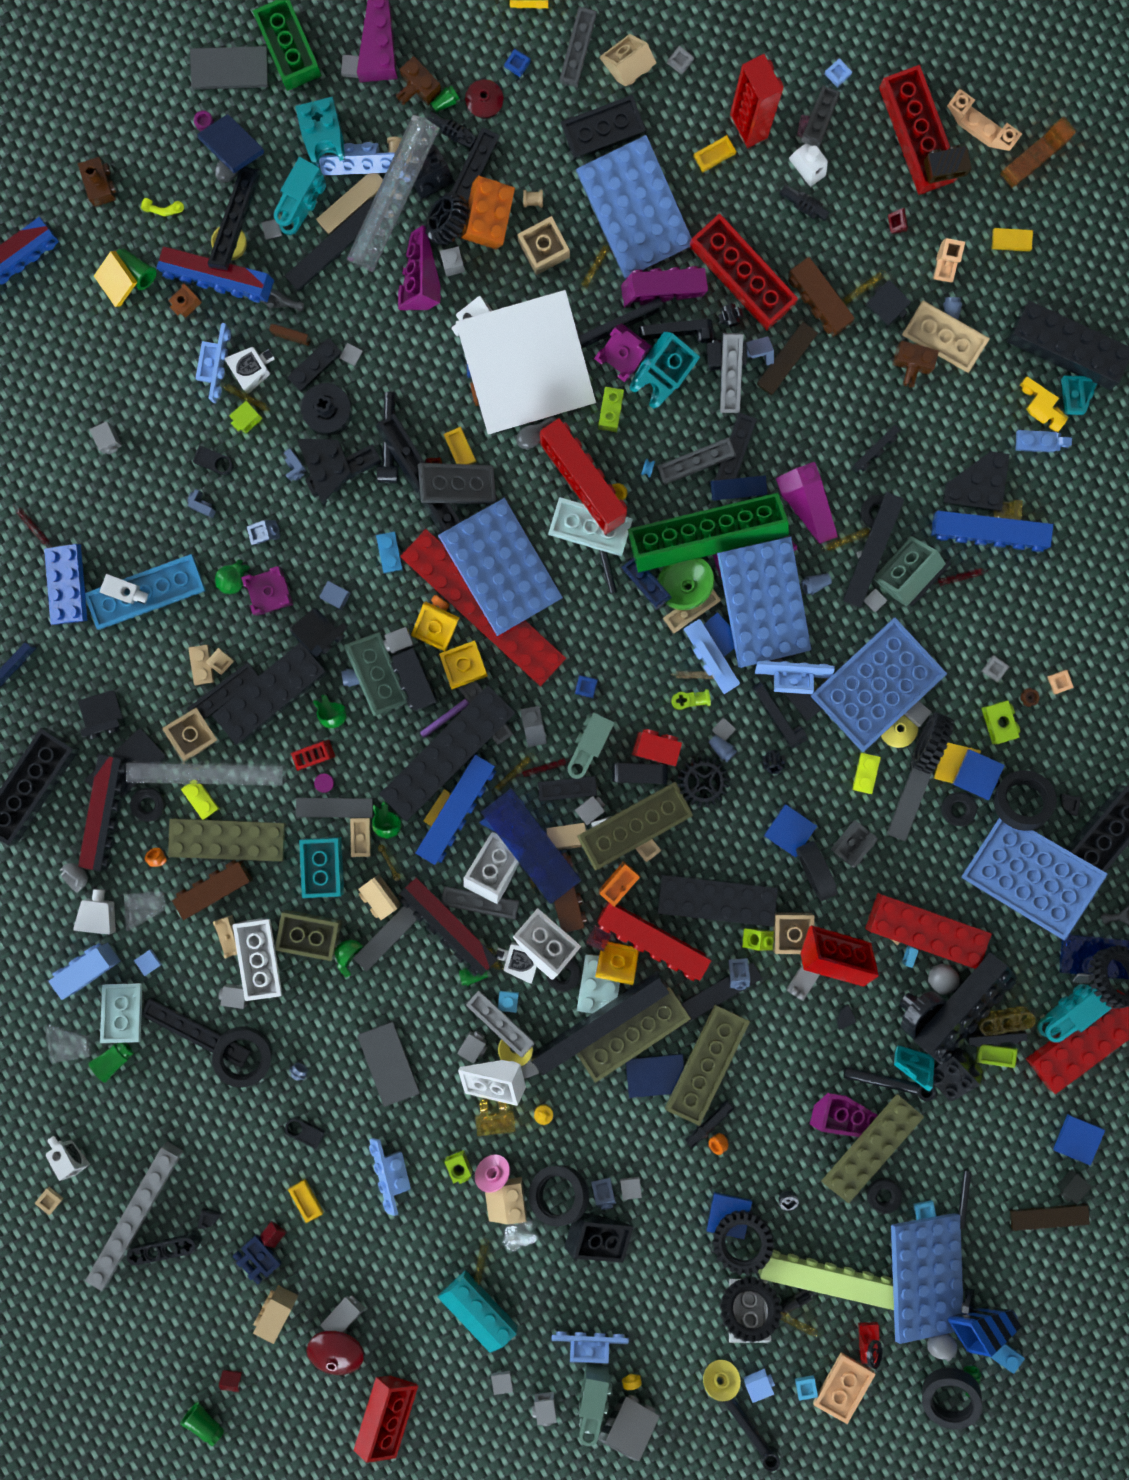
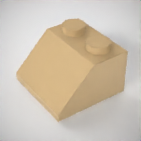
(628, 59)
(189, 734)
(379, 897)
(507, 1203)

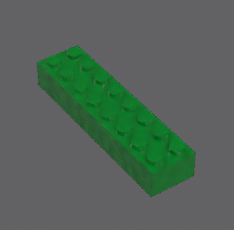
(708, 532)

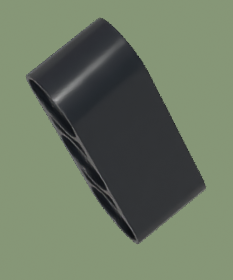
(640, 773)

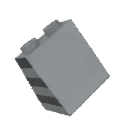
(629, 1427)

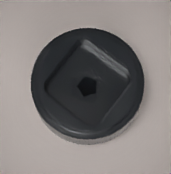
(788, 1200)

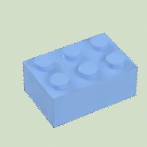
(83, 970)

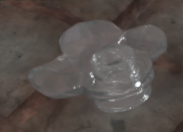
(518, 1235)

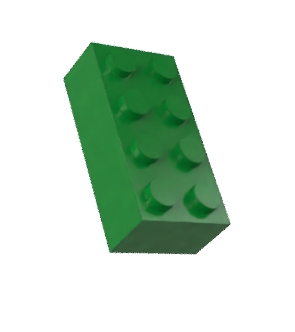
(287, 43)

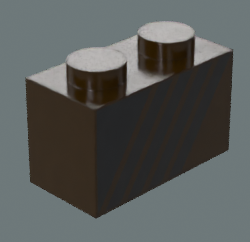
(947, 164)

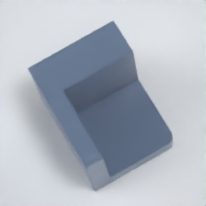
(759, 348)
(335, 595)

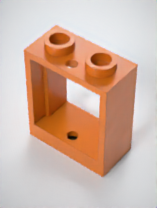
(622, 876)

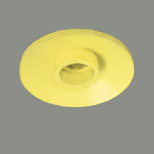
(900, 739)
(730, 1380)

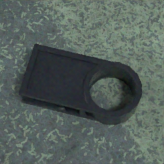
(209, 459)
(310, 1134)

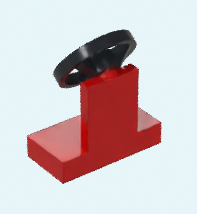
(869, 1344)

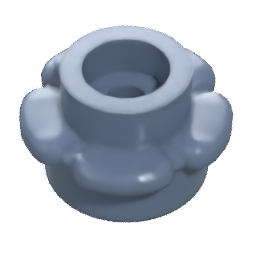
(298, 1071)

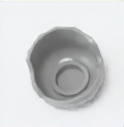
(74, 876)
(944, 979)
(942, 1347)

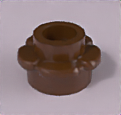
(1034, 697)

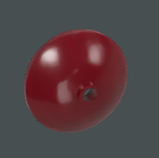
(335, 1352)

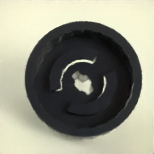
(334, 398)
(919, 1011)

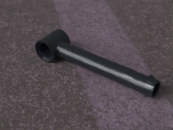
(388, 472)
(887, 1082)
(754, 1436)

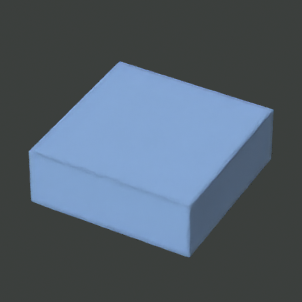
(838, 72)
(147, 962)

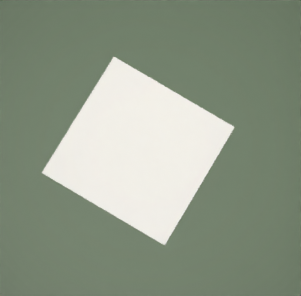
(526, 362)

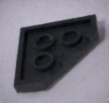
(980, 484)

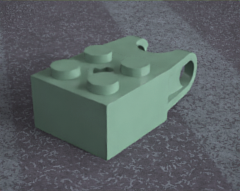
(590, 742)
(593, 1400)

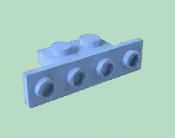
(358, 160)
(211, 362)
(712, 657)
(794, 676)
(391, 1175)
(590, 1349)

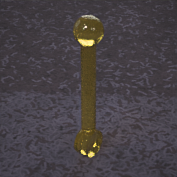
(396, 876)

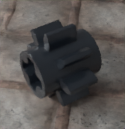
(730, 315)
(773, 762)

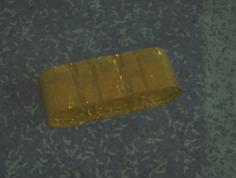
(1014, 1023)

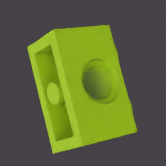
(610, 409)
(992, 715)

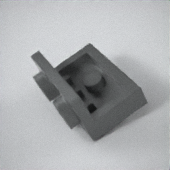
(854, 844)

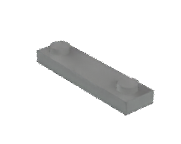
(731, 372)
(500, 1024)

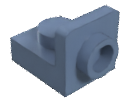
(294, 462)
(202, 507)
(263, 531)
(739, 973)
(603, 1194)

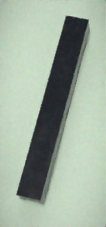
(408, 460)
(599, 1023)

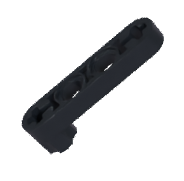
(702, 328)
(794, 736)
(190, 1244)

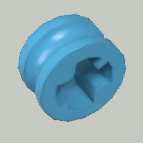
(648, 467)

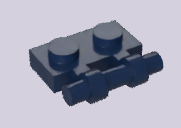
(260, 1255)

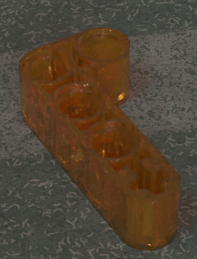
(1039, 152)

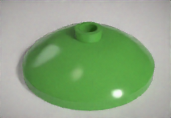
(679, 576)

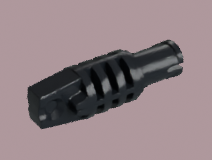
(453, 130)
(805, 203)

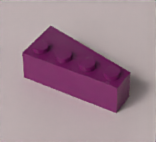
(377, 47)
(666, 284)

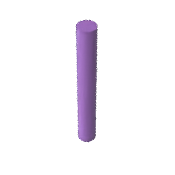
(444, 718)

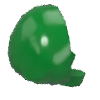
(229, 578)
(330, 713)
(385, 823)
(345, 953)

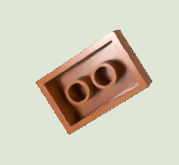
(489, 212)

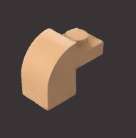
(947, 259)

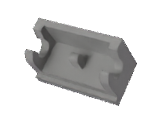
(343, 1315)

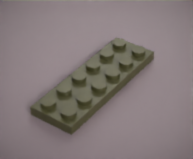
(634, 826)
(226, 839)
(633, 1036)
(707, 1065)
(872, 1148)

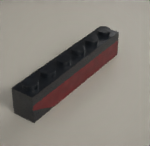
(103, 812)
(447, 928)

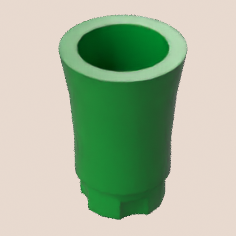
(140, 270)
(110, 1061)
(202, 1424)

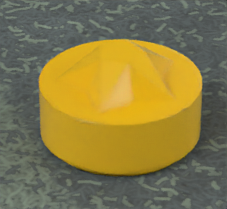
(621, 491)
(543, 1114)
(631, 1382)

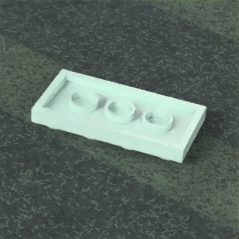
(577, 525)

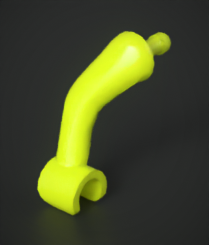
(176, 207)

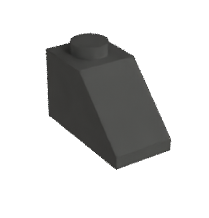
(533, 726)

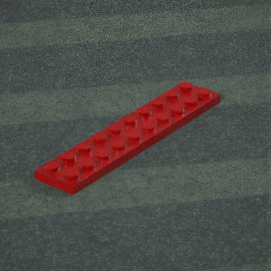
(519, 643)

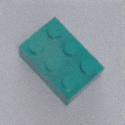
(321, 867)

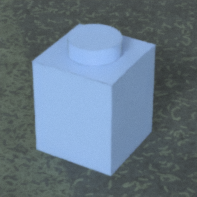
(759, 1385)

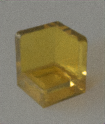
(1010, 510)

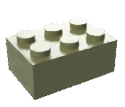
(308, 935)

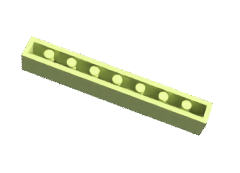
(829, 1279)

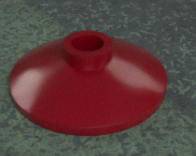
(487, 106)

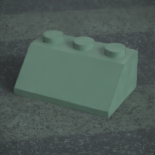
(909, 570)

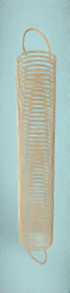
(695, 674)

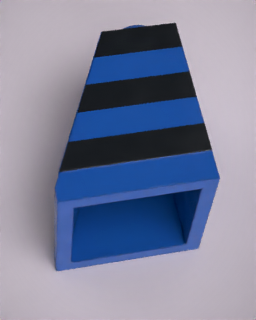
(985, 1329)

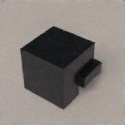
(888, 303)

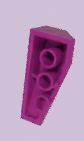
(421, 279)
(807, 497)
(841, 1115)

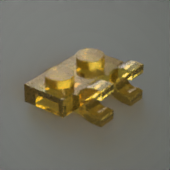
(494, 1122)

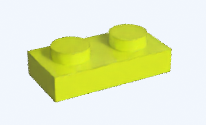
(866, 773)
(200, 800)

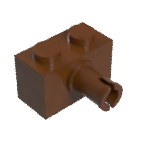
(418, 82)
(97, 181)
(915, 360)

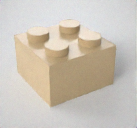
(543, 245)
(790, 932)
(274, 1313)

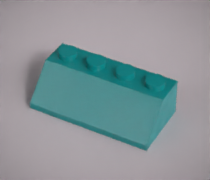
(478, 1312)

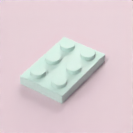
(595, 991)
(121, 1013)

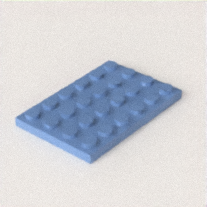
(635, 206)
(500, 566)
(764, 601)
(878, 684)
(1034, 877)
(926, 1276)

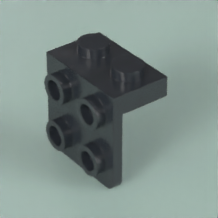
(433, 174)
(317, 632)
(101, 714)
(957, 1075)

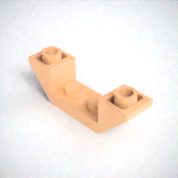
(980, 125)

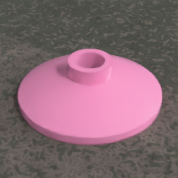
(487, 1169)

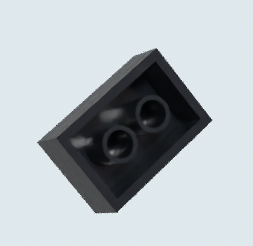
(414, 680)

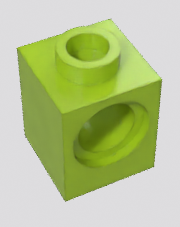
(245, 417)
(758, 939)
(458, 1159)

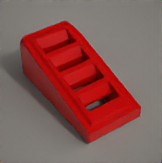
(322, 748)

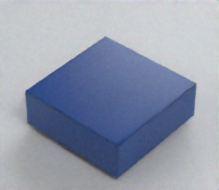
(517, 62)
(586, 686)

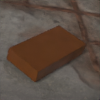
(290, 334)

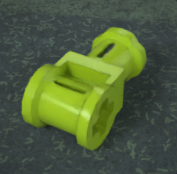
(691, 699)

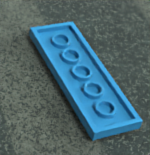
(163, 584)

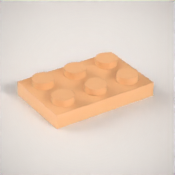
(844, 1388)

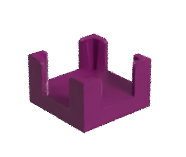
(623, 351)
(268, 591)

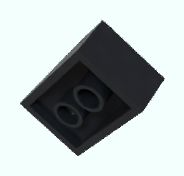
(598, 1239)

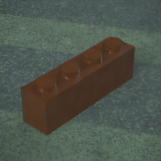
(820, 296)
(210, 891)
(568, 907)

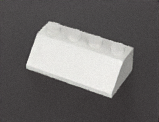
(257, 959)

